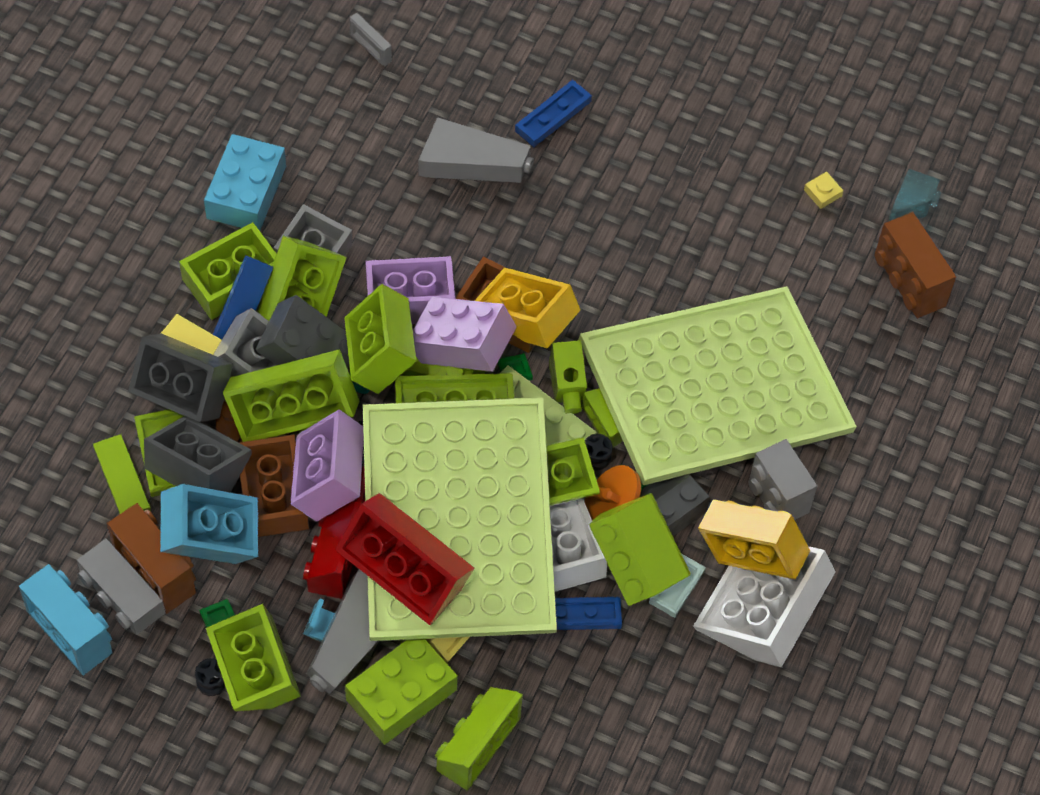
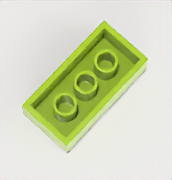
(290, 396)

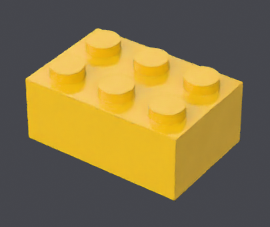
(754, 538)

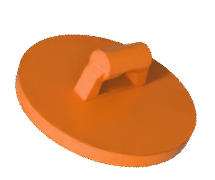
(616, 488)

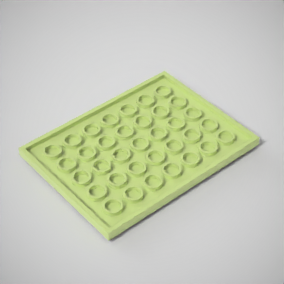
(715, 384)
(481, 488)

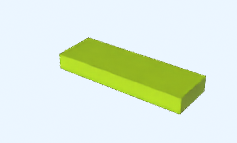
(120, 473)

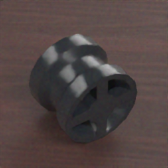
(599, 444)
(209, 669)

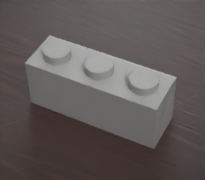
(120, 587)

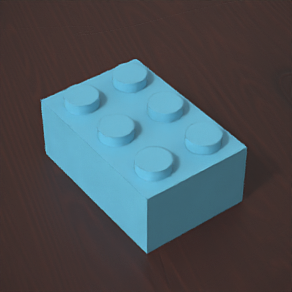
(245, 182)
(209, 524)
(66, 618)

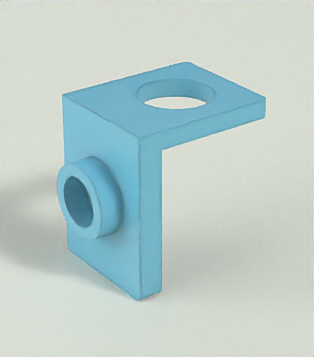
(318, 621)

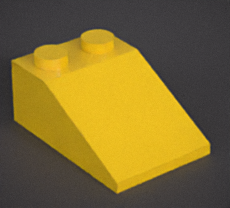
(535, 303)

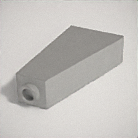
(472, 154)
(345, 638)

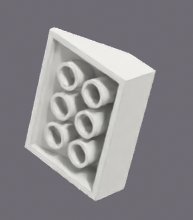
(574, 547)
(765, 611)

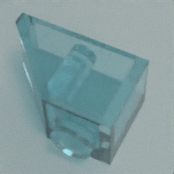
(916, 195)

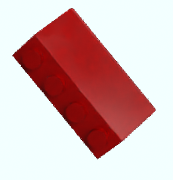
(404, 558)
(329, 570)

